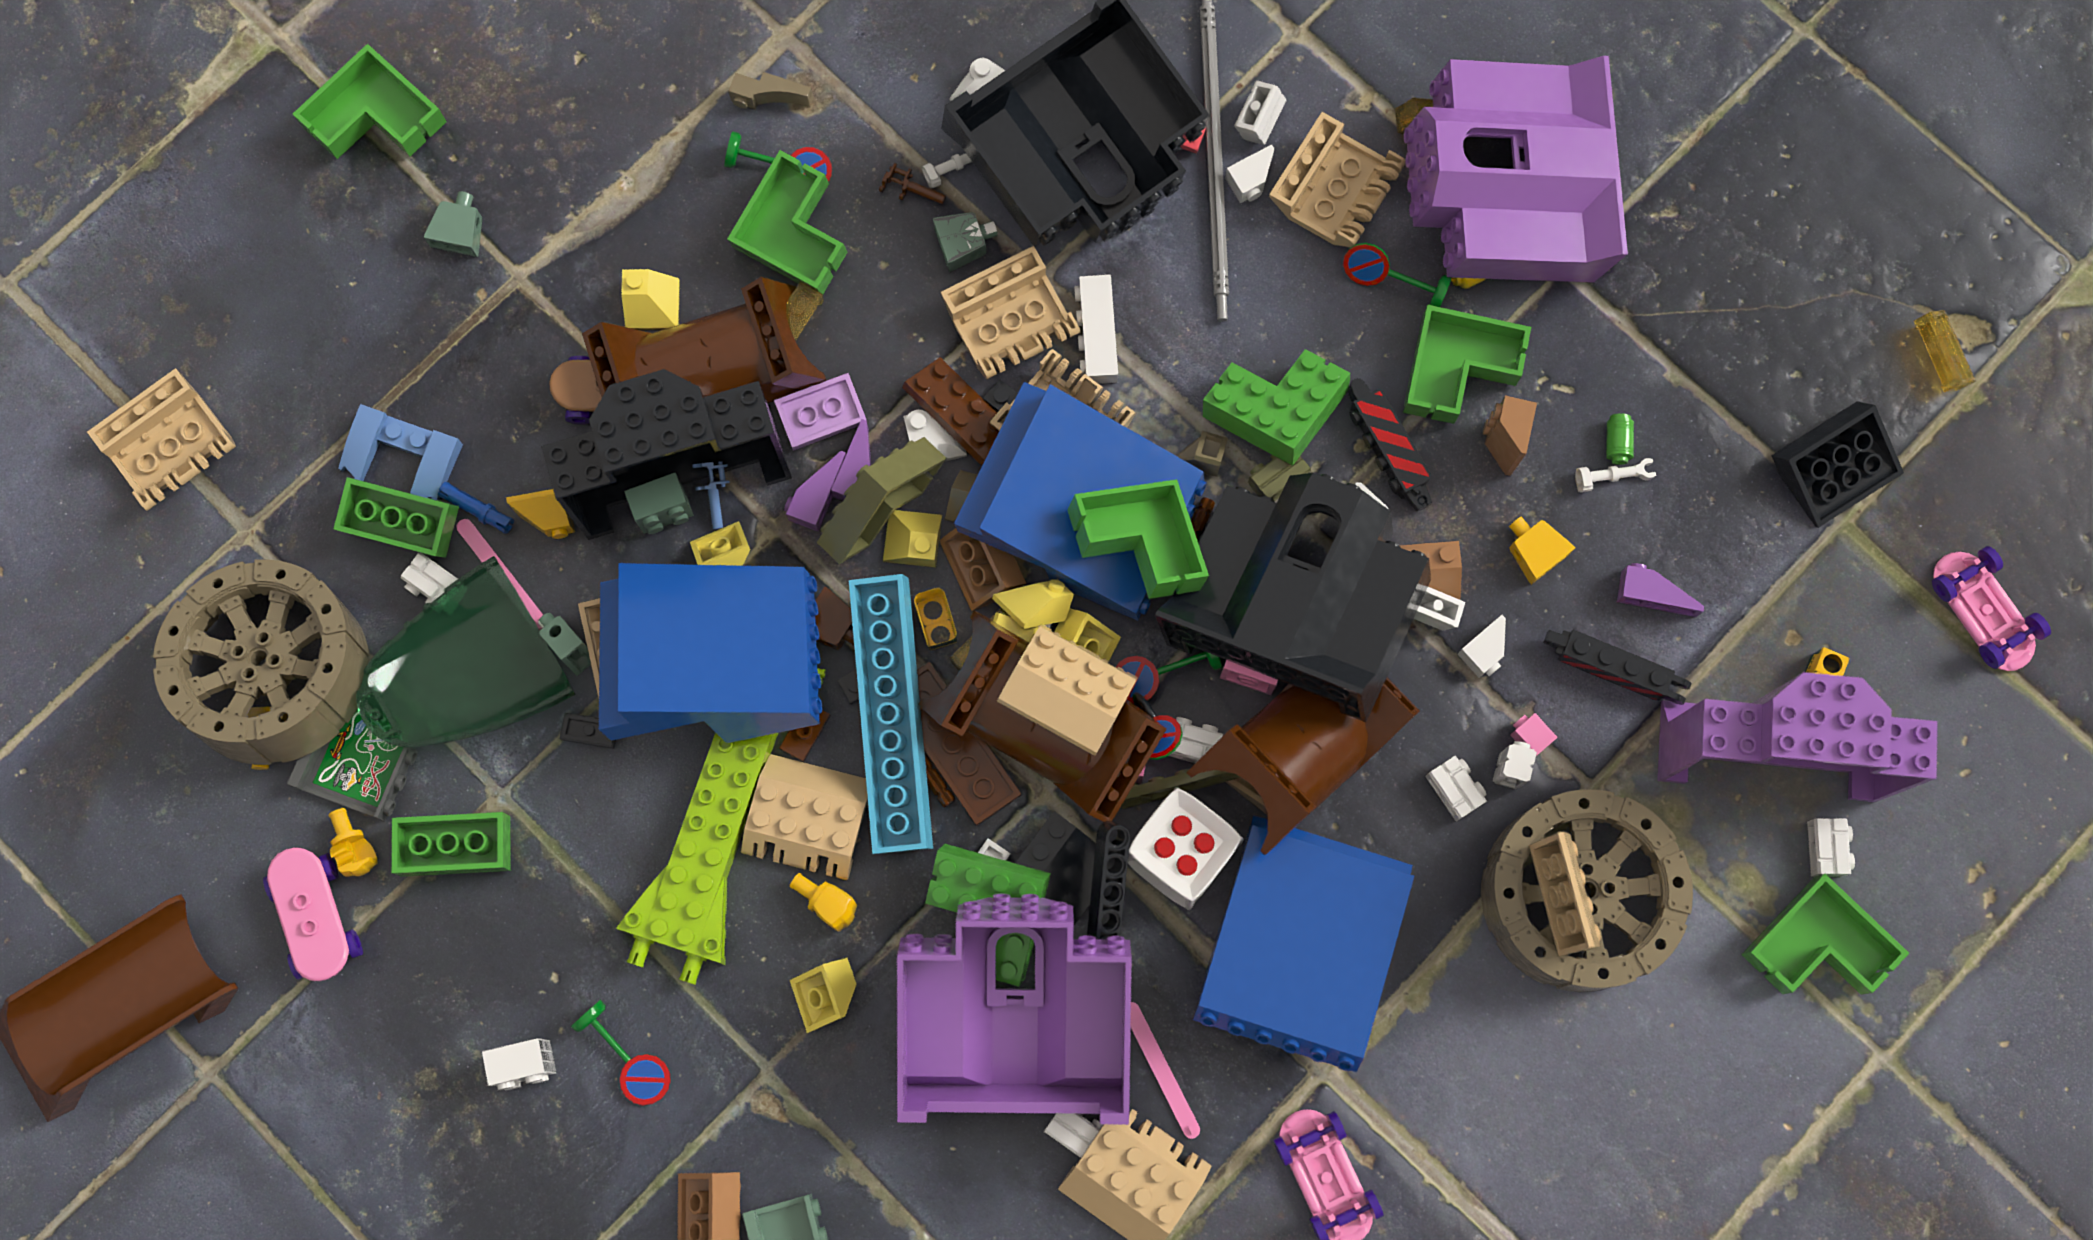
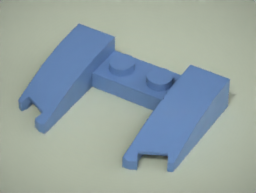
(375, 427)

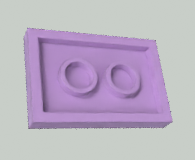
(820, 411)

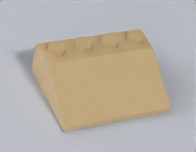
(1565, 894)

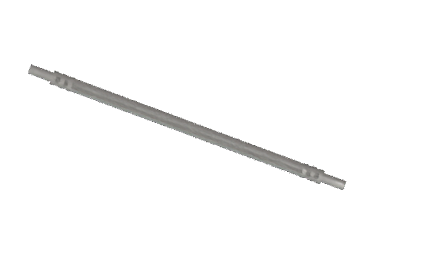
(1214, 159)

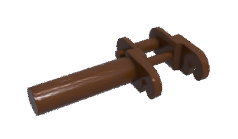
(910, 185)

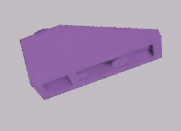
(856, 457)
(814, 496)
(1651, 590)

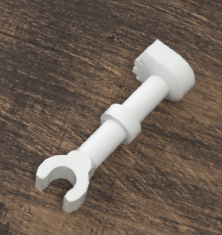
(933, 173)
(1585, 478)

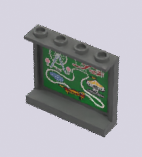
(355, 770)

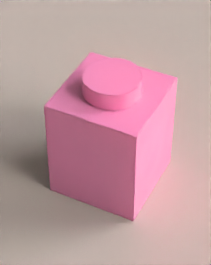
(1533, 732)

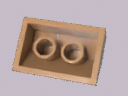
(1509, 432)
(1444, 565)
(980, 568)
(709, 1206)

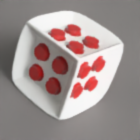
(1183, 848)

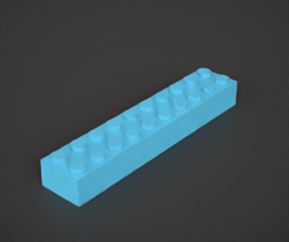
(890, 714)

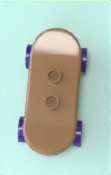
(576, 389)

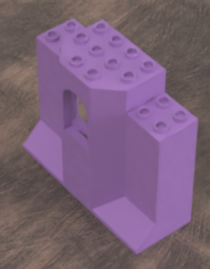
(1547, 215)
(1806, 725)
(1013, 1047)

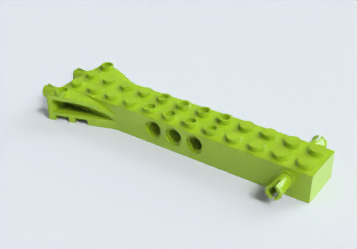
(689, 896)

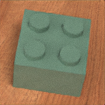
(659, 504)

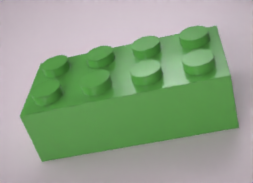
(396, 517)
(451, 844)

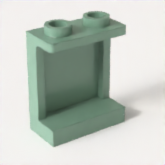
(786, 1221)

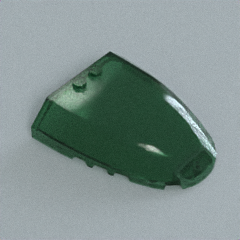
(462, 667)

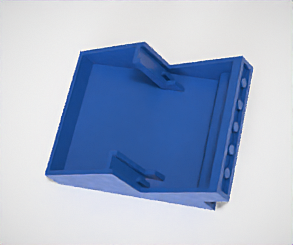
(1034, 469)
(709, 649)
(1305, 945)

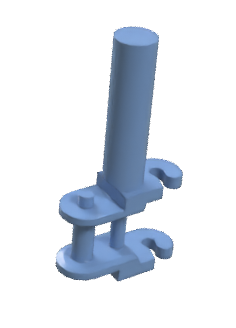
(713, 492)

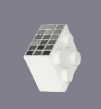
(519, 1062)

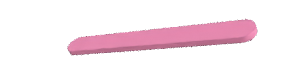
(484, 552)
(1163, 1073)

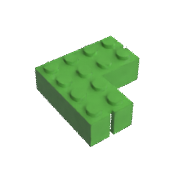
(364, 95)
(776, 226)
(1456, 347)
(1280, 416)
(1151, 523)
(974, 876)
(1827, 927)

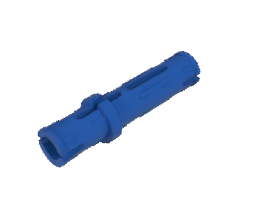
(484, 512)

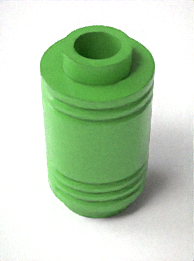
(1620, 439)

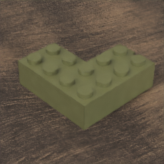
(876, 495)

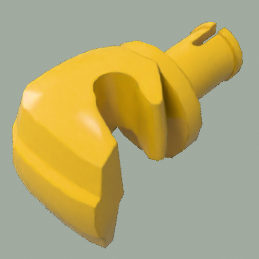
(350, 848)
(828, 902)

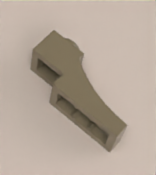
(770, 89)

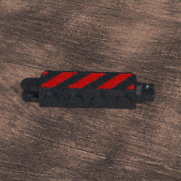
(1390, 443)
(1616, 665)

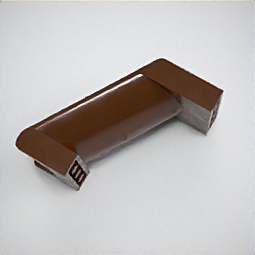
(712, 351)
(971, 705)
(1303, 751)
(108, 1005)

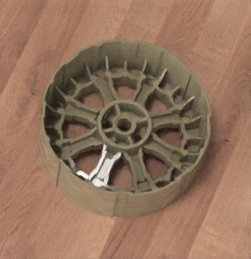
(313, 714)
(1638, 828)

